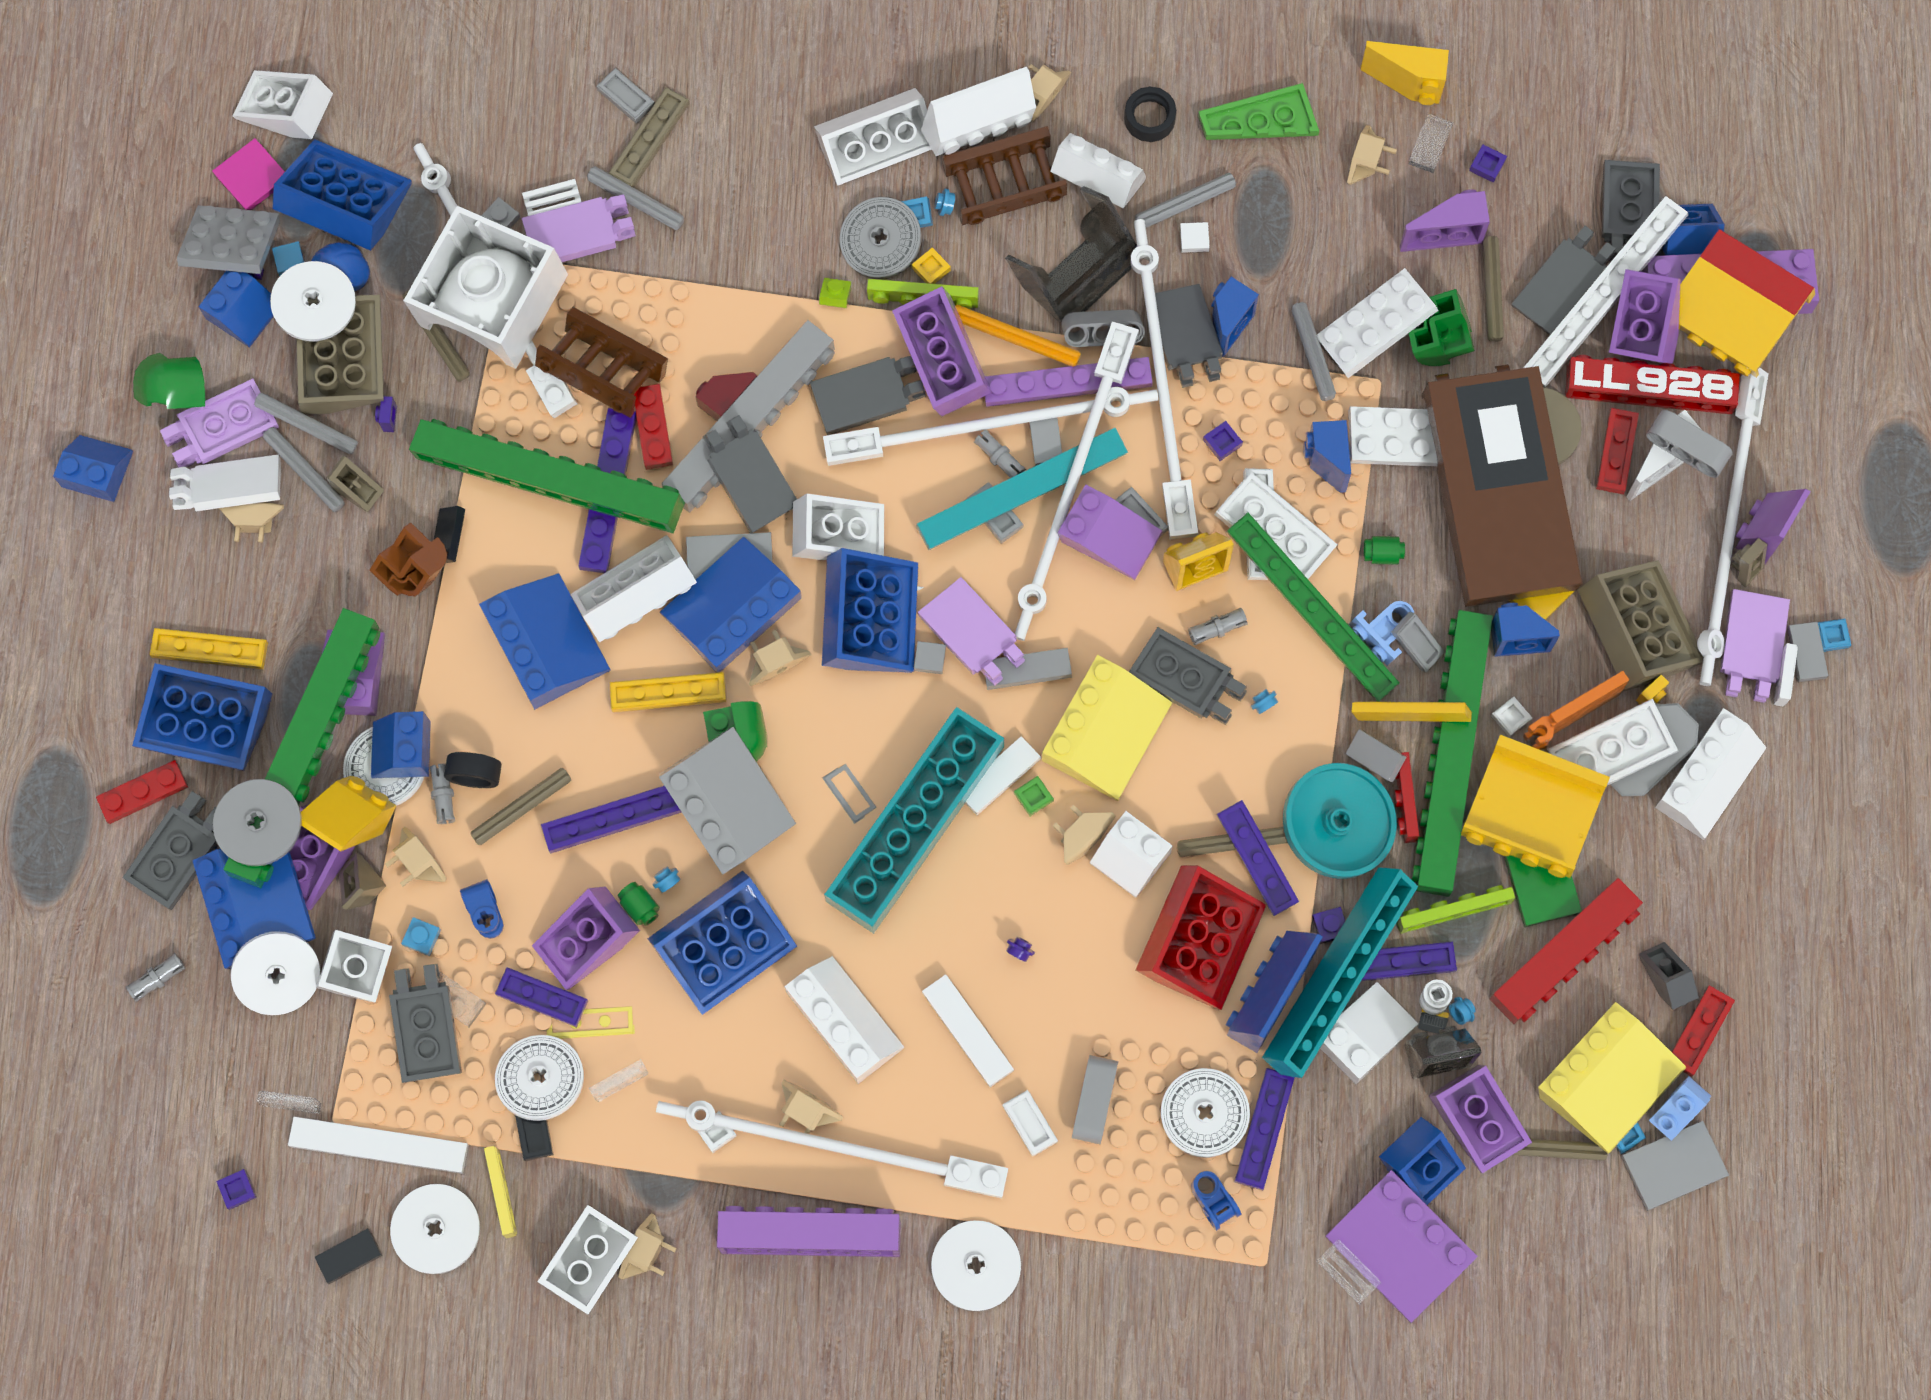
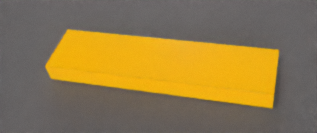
(208, 648)
(667, 692)
(1412, 711)

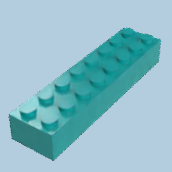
(914, 820)

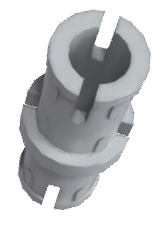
(999, 454)
(1217, 626)
(442, 795)
(155, 977)

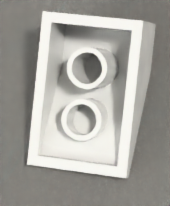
(284, 103)
(1656, 465)
(835, 523)
(1367, 1032)

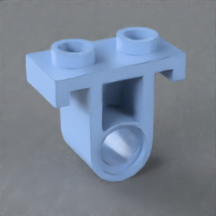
(1378, 632)
(1680, 1108)

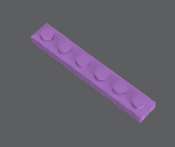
(1061, 382)

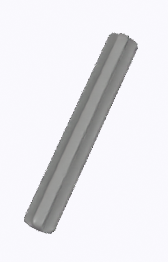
(635, 198)
(1187, 200)
(1313, 351)
(305, 423)
(303, 469)

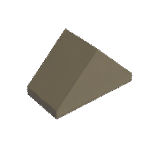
(354, 484)
(359, 883)

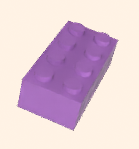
(941, 351)

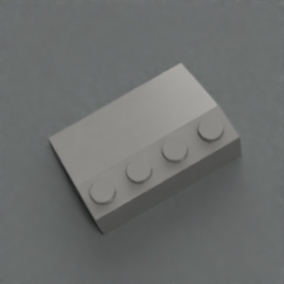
(727, 800)

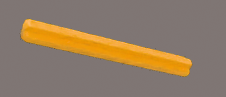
(1018, 336)

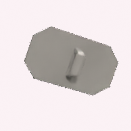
(1685, 735)

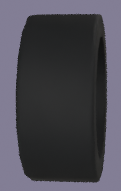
(1156, 95)
(472, 770)

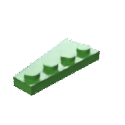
(1267, 115)

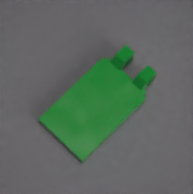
(1541, 894)

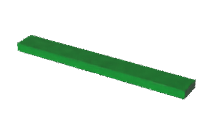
(1312, 607)

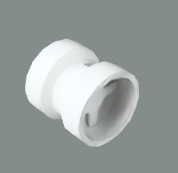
(1433, 1003)

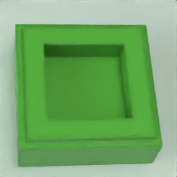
(1033, 796)

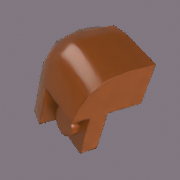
(410, 562)

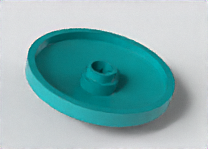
(1339, 820)

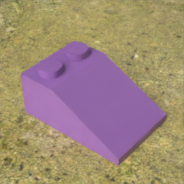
(1452, 223)
(1647, 317)
(1772, 519)
(1109, 532)
(368, 682)
(316, 864)
(585, 936)
(1480, 1118)

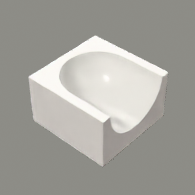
(487, 284)

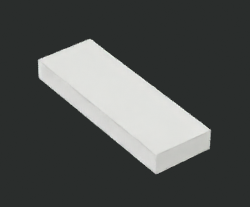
(1002, 774)

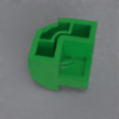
(1444, 333)
(169, 382)
(746, 719)

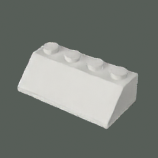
(979, 112)
(874, 136)
(633, 588)
(1712, 774)
(844, 1018)

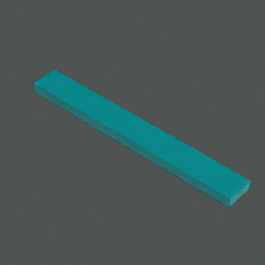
(1017, 491)

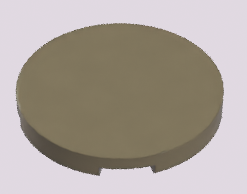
(1564, 424)

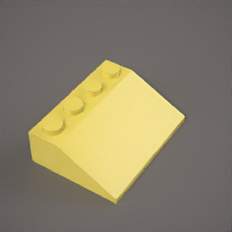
(1106, 728)
(1611, 1078)

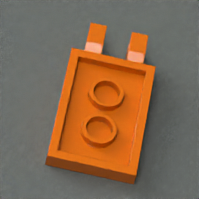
(1575, 710)

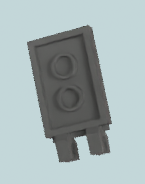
(1627, 199)
(1562, 281)
(1188, 333)
(865, 393)
(749, 475)
(1187, 676)
(165, 862)
(424, 1026)

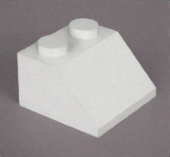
(1131, 854)
(354, 966)

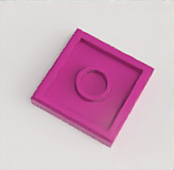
(249, 174)

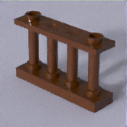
(1010, 150)
(611, 342)

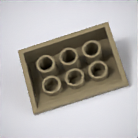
(346, 367)
(1640, 623)

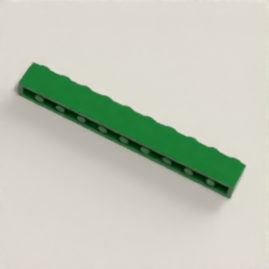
(547, 475)
(315, 719)
(1452, 755)

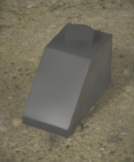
(1669, 975)

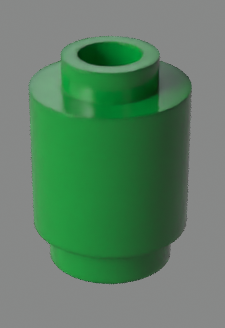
(1384, 550)
(638, 904)

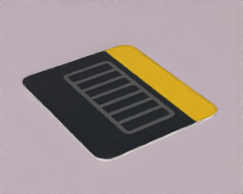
(1433, 1023)

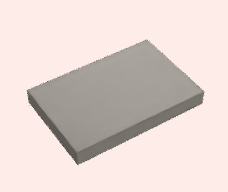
(706, 550)
(1675, 1167)

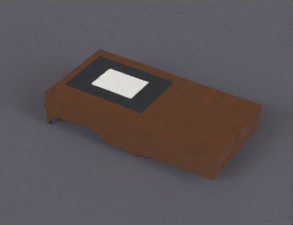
(1501, 486)

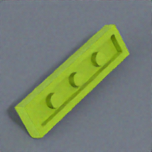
(904, 292)
(1467, 905)

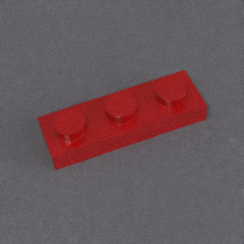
(653, 427)
(1617, 451)
(142, 792)
(1404, 798)
(1702, 1028)

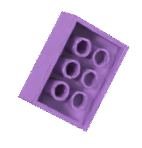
(1403, 1245)

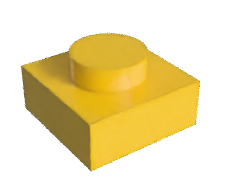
(931, 267)
(1654, 691)

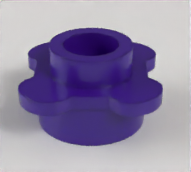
(1020, 948)

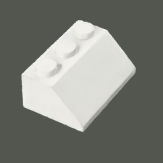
(1097, 169)
(587, 1259)

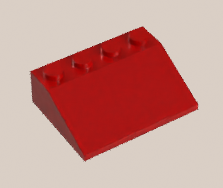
(1201, 936)

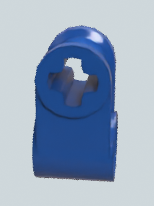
(481, 904)
(1215, 1201)

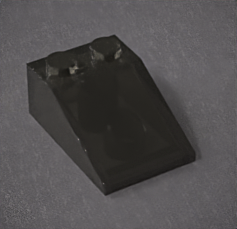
(1441, 1052)

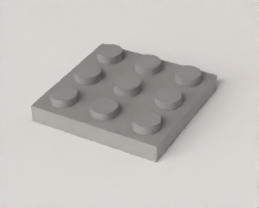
(228, 239)

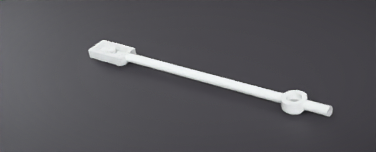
(1111, 369)
(552, 390)
(1749, 410)
(868, 443)
(1177, 492)
(959, 1173)

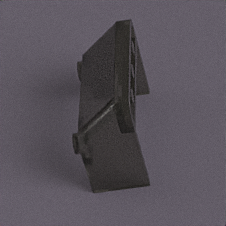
(1088, 269)

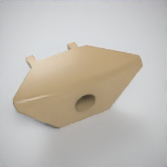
(1046, 86)
(1367, 156)
(252, 518)
(775, 659)
(1083, 833)
(416, 859)
(806, 1108)
(644, 1250)

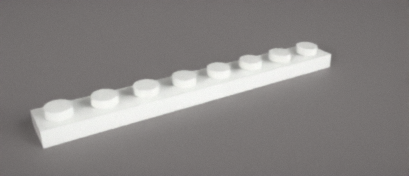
(1606, 289)

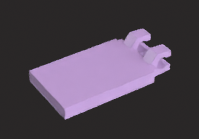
(581, 227)
(218, 427)
(971, 630)
(1754, 641)

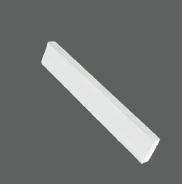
(378, 1145)

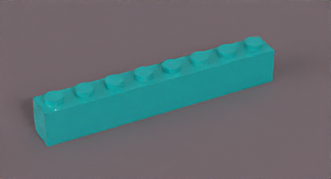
(1340, 972)

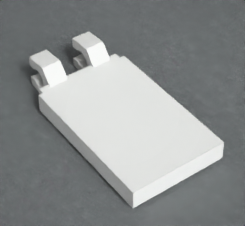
(226, 483)

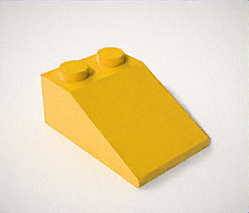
(1409, 70)
(1198, 560)
(348, 813)

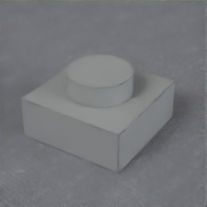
(502, 213)

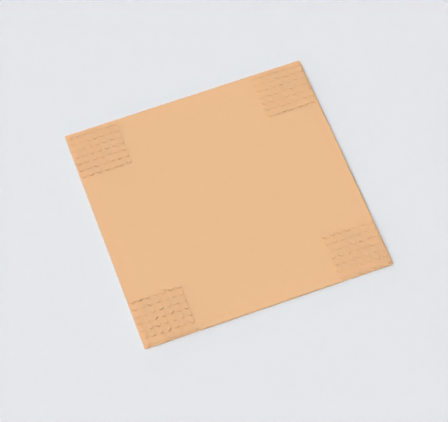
(986, 875)

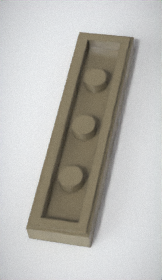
(649, 137)

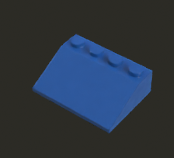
(340, 194)
(731, 604)
(869, 612)
(544, 639)
(201, 717)
(245, 911)
(722, 942)
(1273, 988)

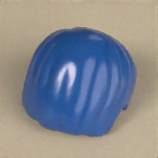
(348, 260)

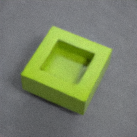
(835, 292)

